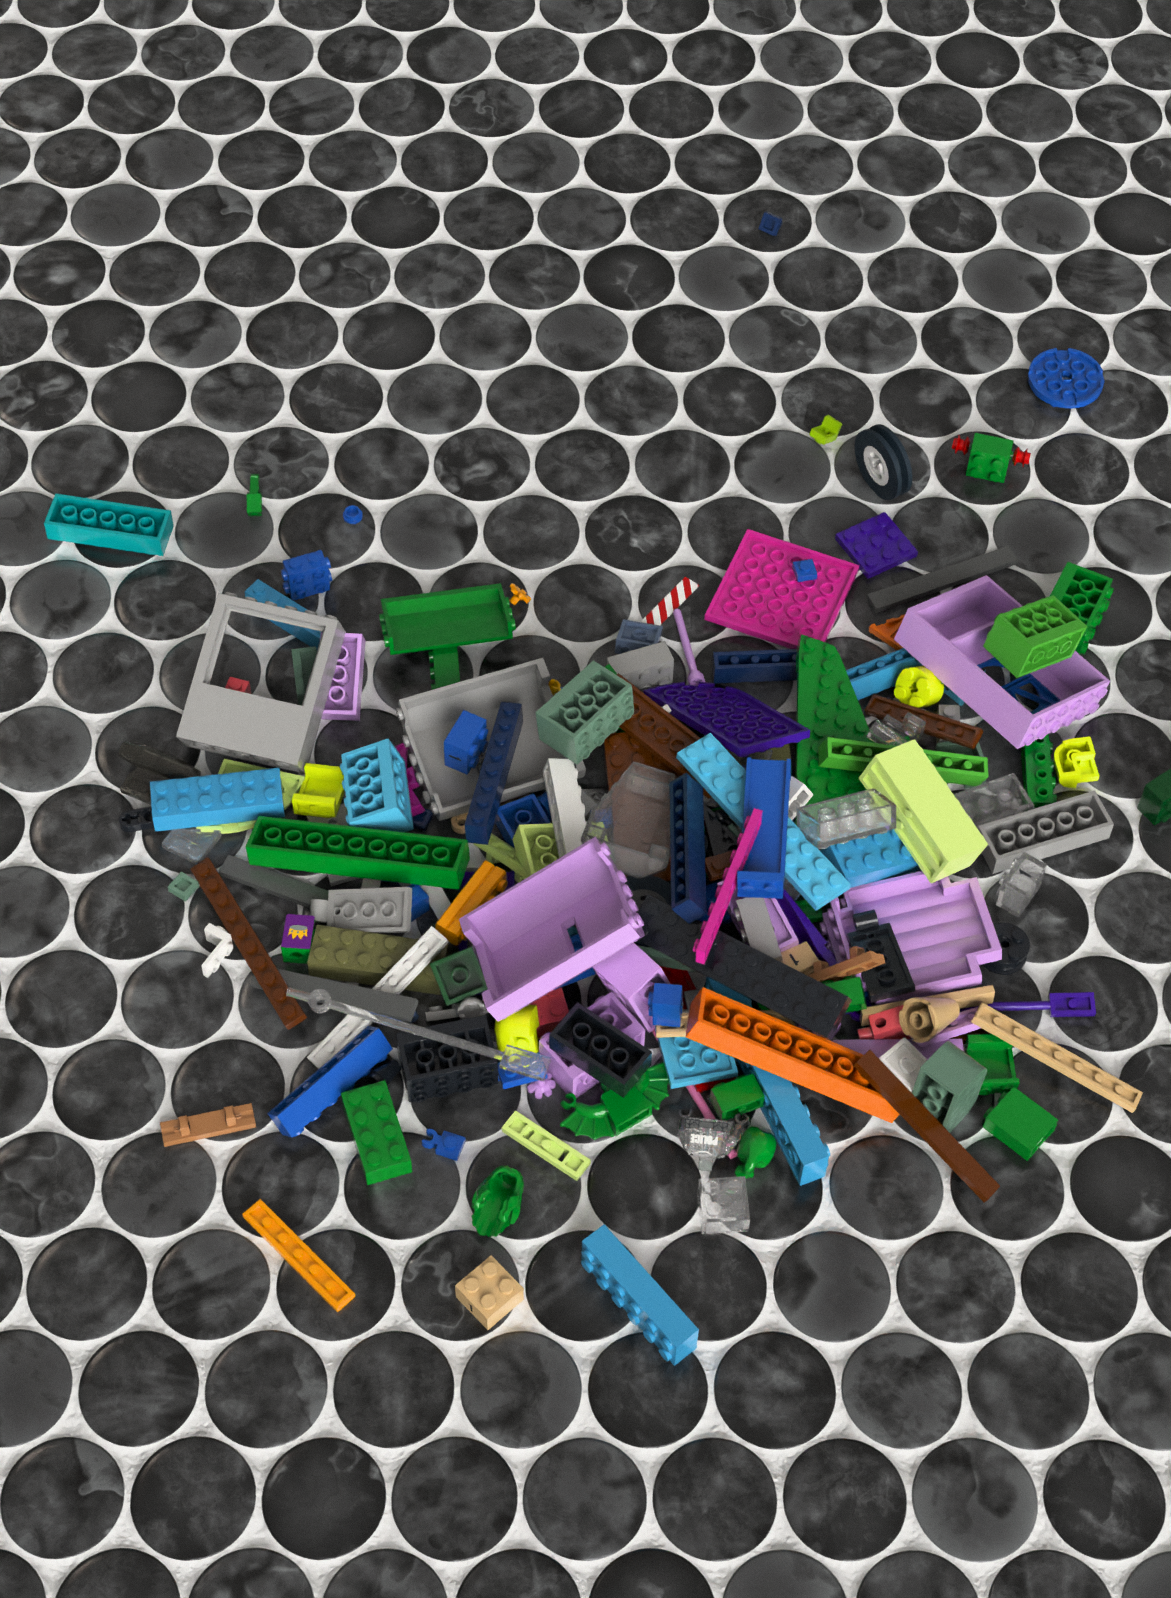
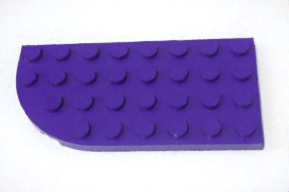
(730, 715)

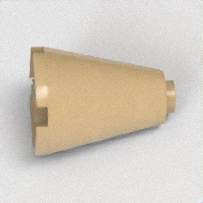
(927, 1016)

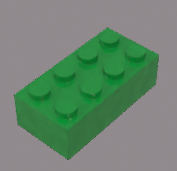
(376, 1132)

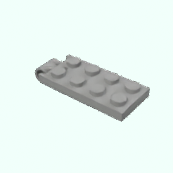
(366, 909)

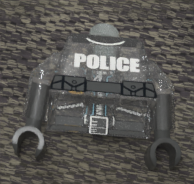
(709, 1137)

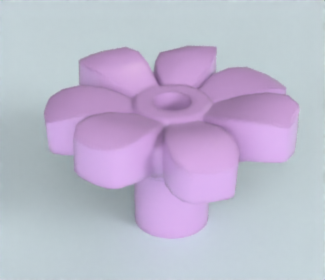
(541, 1087)

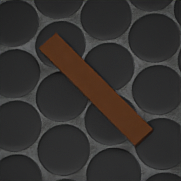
(936, 725)

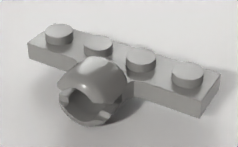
(467, 1008)

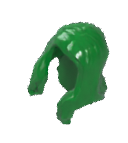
(497, 1201)

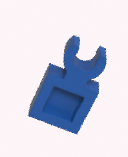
(447, 1145)

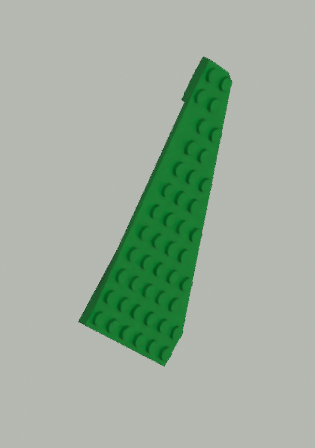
(829, 710)

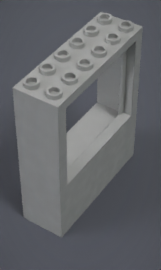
(250, 724)

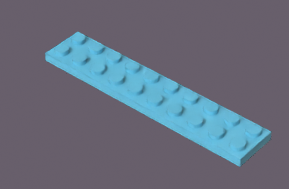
(725, 782)

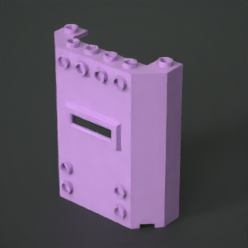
(525, 933)

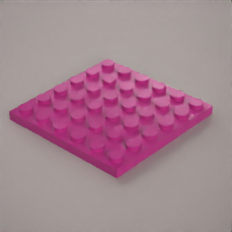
(766, 600)

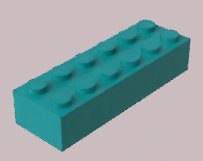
(109, 524)

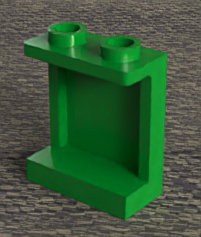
(997, 1059)

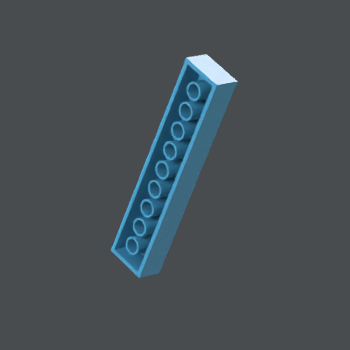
(785, 1113)

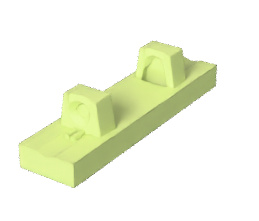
(500, 851)
(546, 1145)

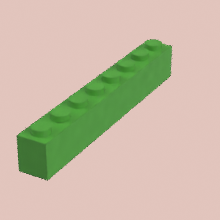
(857, 755)

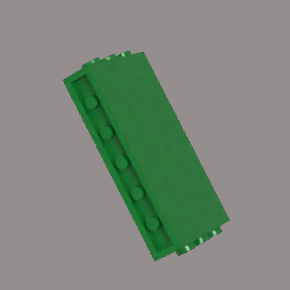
(446, 619)

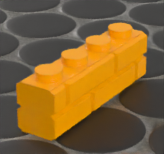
(479, 889)

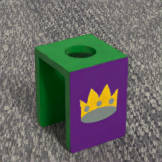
(297, 938)

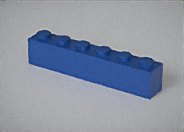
(329, 1081)

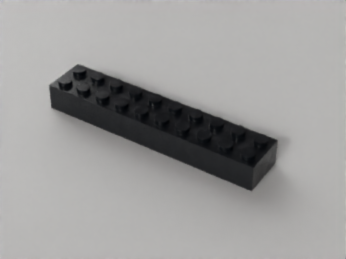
(745, 970)

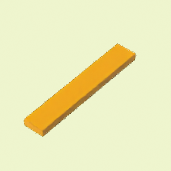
(298, 1255)

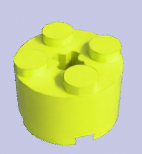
(918, 687)

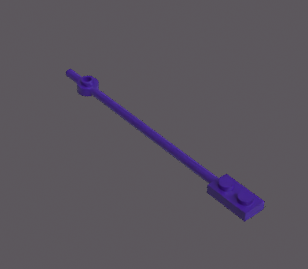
(1058, 1004)

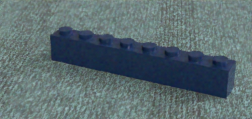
(494, 773)
(687, 849)

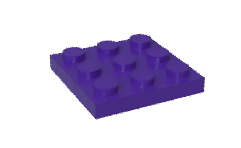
(876, 545)

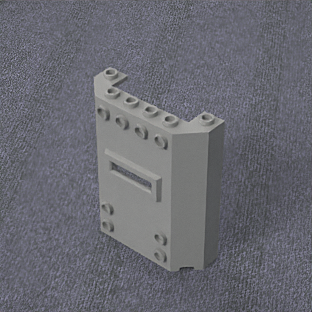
(432, 714)

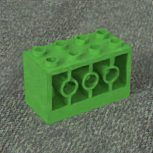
(1034, 636)

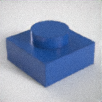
(804, 570)

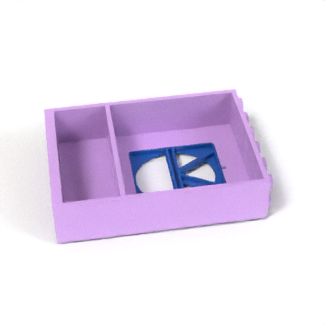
(949, 641)

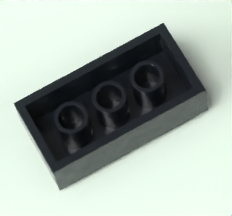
(600, 1049)

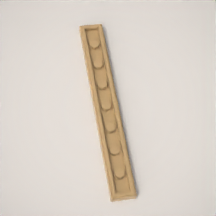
(1057, 1057)

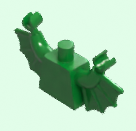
(617, 1113)

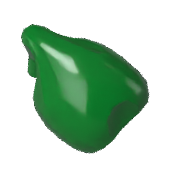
(754, 1151)

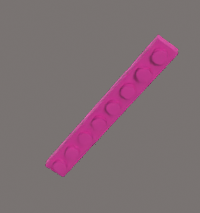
(724, 892)

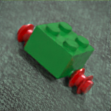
(989, 456)

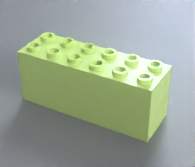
(927, 812)

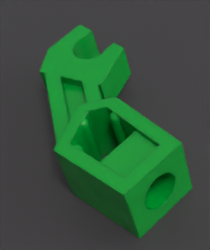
(254, 497)

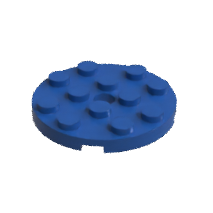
(1080, 390)

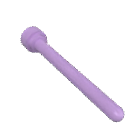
(694, 676)

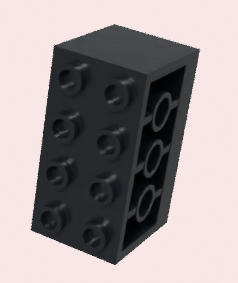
(442, 1069)

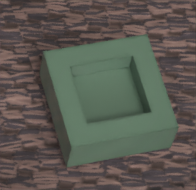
(183, 886)

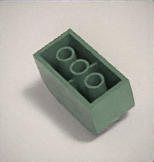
(949, 1084)

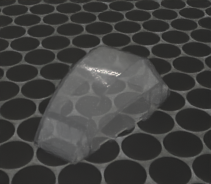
(635, 821)

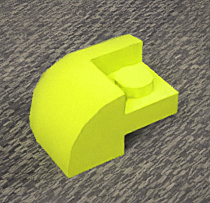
(1075, 762)
(519, 1030)

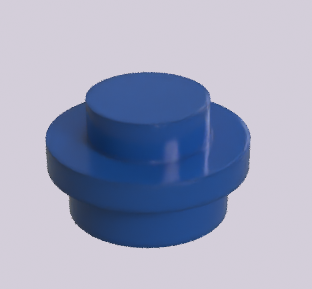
(352, 515)

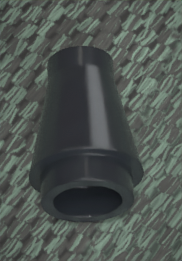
(384, 1072)

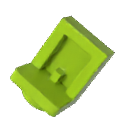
(827, 431)

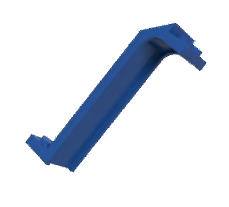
(767, 790)

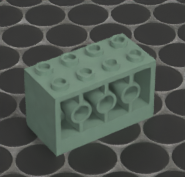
(585, 712)

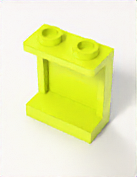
(320, 791)

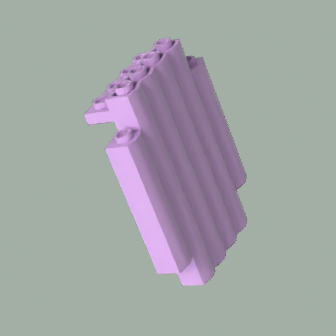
(937, 925)

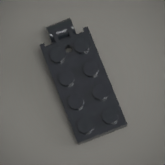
(891, 977)

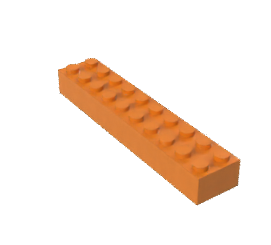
(783, 1051)

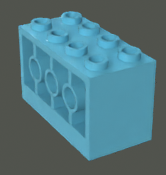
(376, 788)

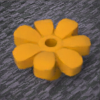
(518, 595)

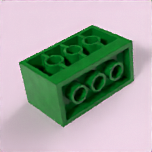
(1084, 595)

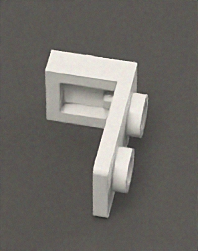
(223, 941)

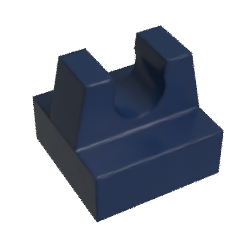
(770, 223)

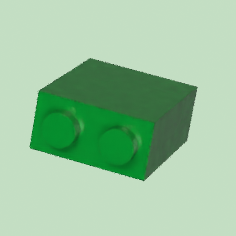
(1019, 1123)

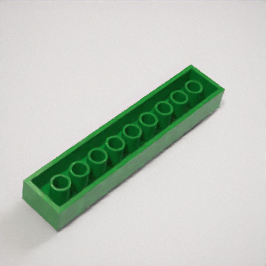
(358, 852)

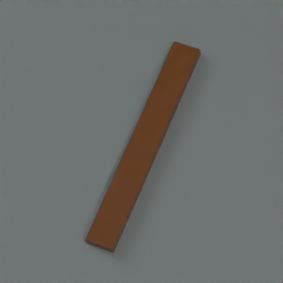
(927, 1126)

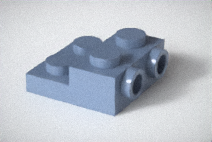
(636, 635)

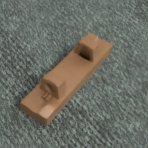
(858, 963)
(207, 1124)

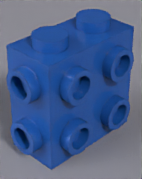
(306, 575)

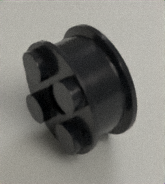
(1014, 947)

